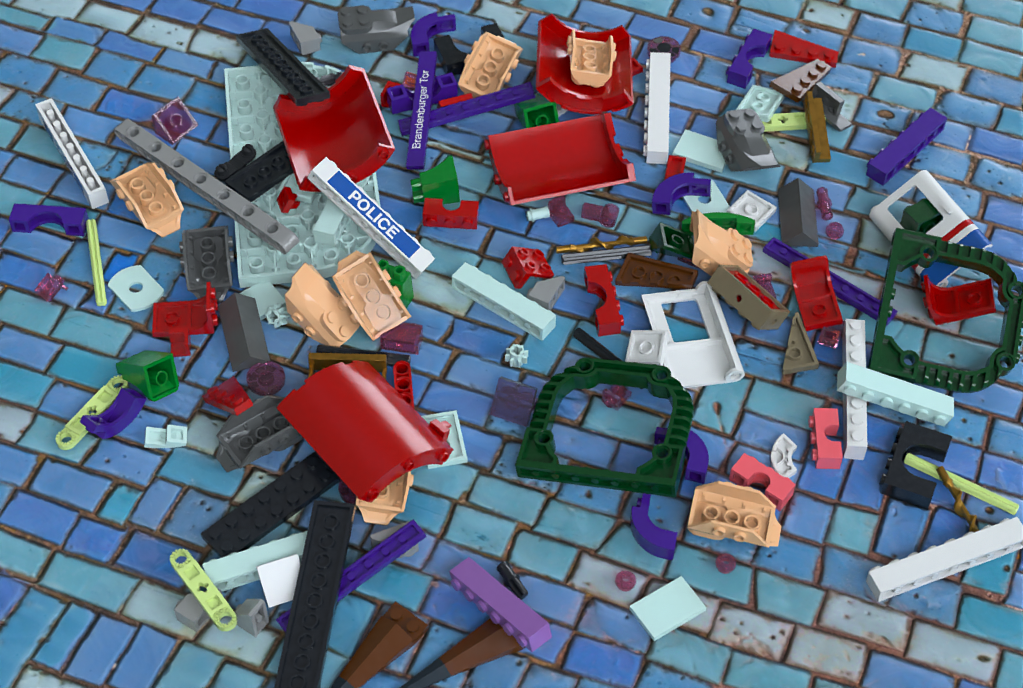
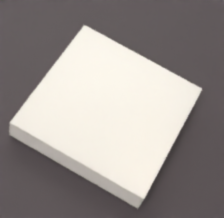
(754, 208)
(647, 346)
(279, 579)

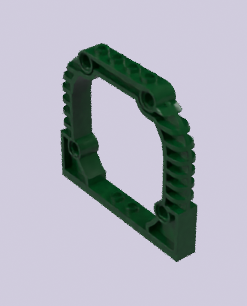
(888, 358)
(657, 476)

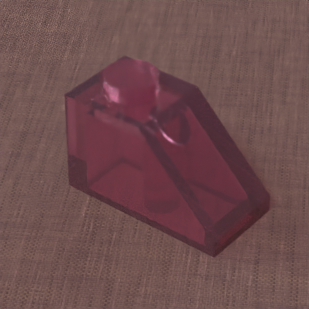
(403, 338)

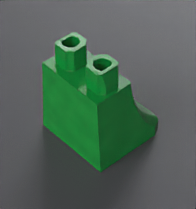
(536, 112)
(437, 183)
(401, 279)
(151, 373)

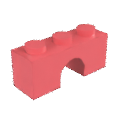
(826, 453)
(750, 470)

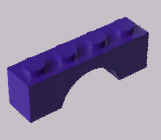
(755, 45)
(401, 99)
(27, 217)

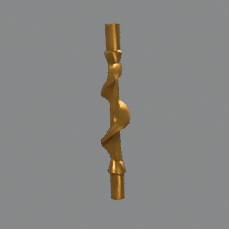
(596, 243)
(959, 506)

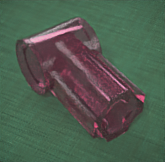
(605, 214)

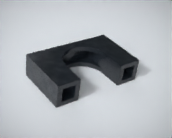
(453, 59)
(899, 481)

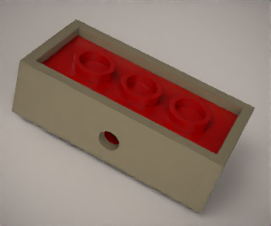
(748, 297)

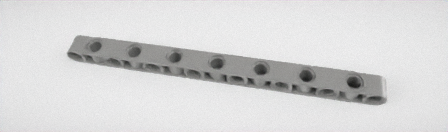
(207, 186)

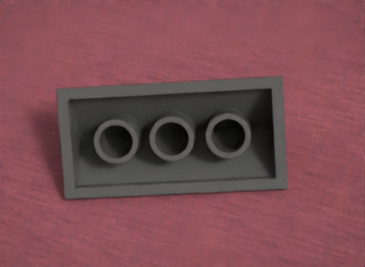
(797, 214)
(243, 332)

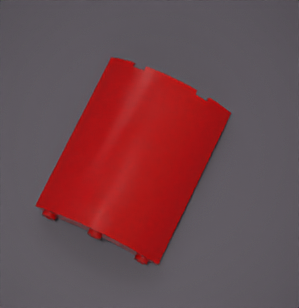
(554, 71)
(342, 128)
(557, 159)
(362, 427)

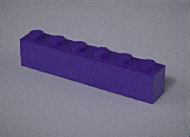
(905, 146)

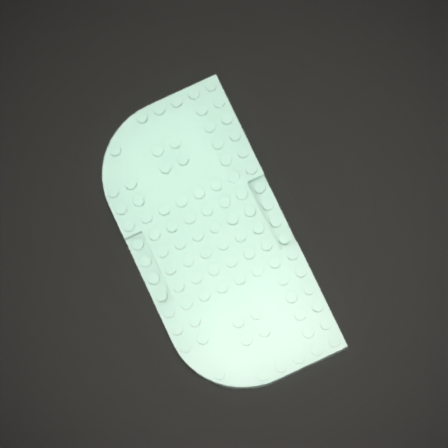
(253, 122)

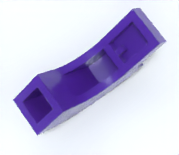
(428, 27)
(677, 187)
(118, 416)
(695, 453)
(650, 537)

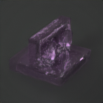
(513, 401)

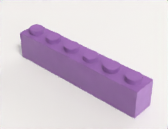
(500, 604)

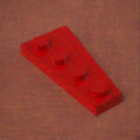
(800, 50)
(228, 397)

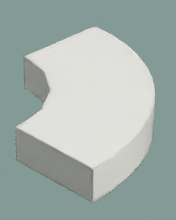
(781, 456)

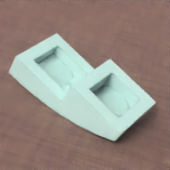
(170, 437)

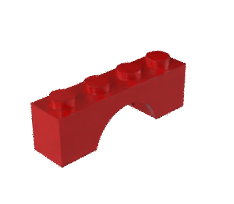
(607, 317)

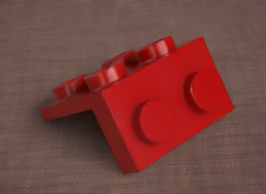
(525, 262)

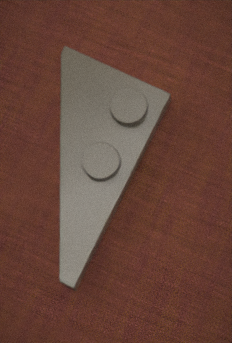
(799, 350)

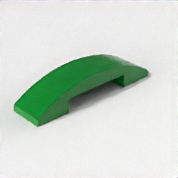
(742, 224)

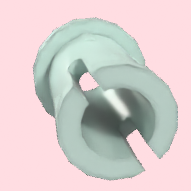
(534, 214)

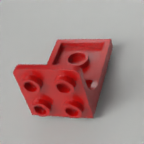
(815, 293)
(958, 302)
(196, 314)

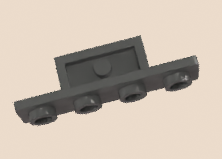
(832, 106)

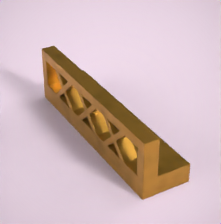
(816, 129)
(319, 361)

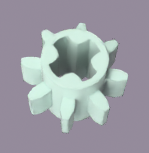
(277, 315)
(516, 355)

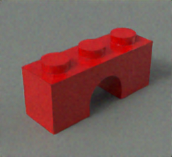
(463, 217)

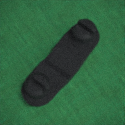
(237, 163)

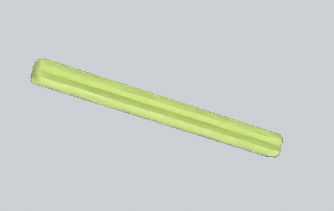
(96, 264)
(965, 485)

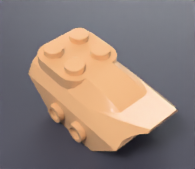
(590, 60)
(489, 65)
(151, 198)
(718, 246)
(369, 294)
(319, 308)
(388, 503)
(733, 513)

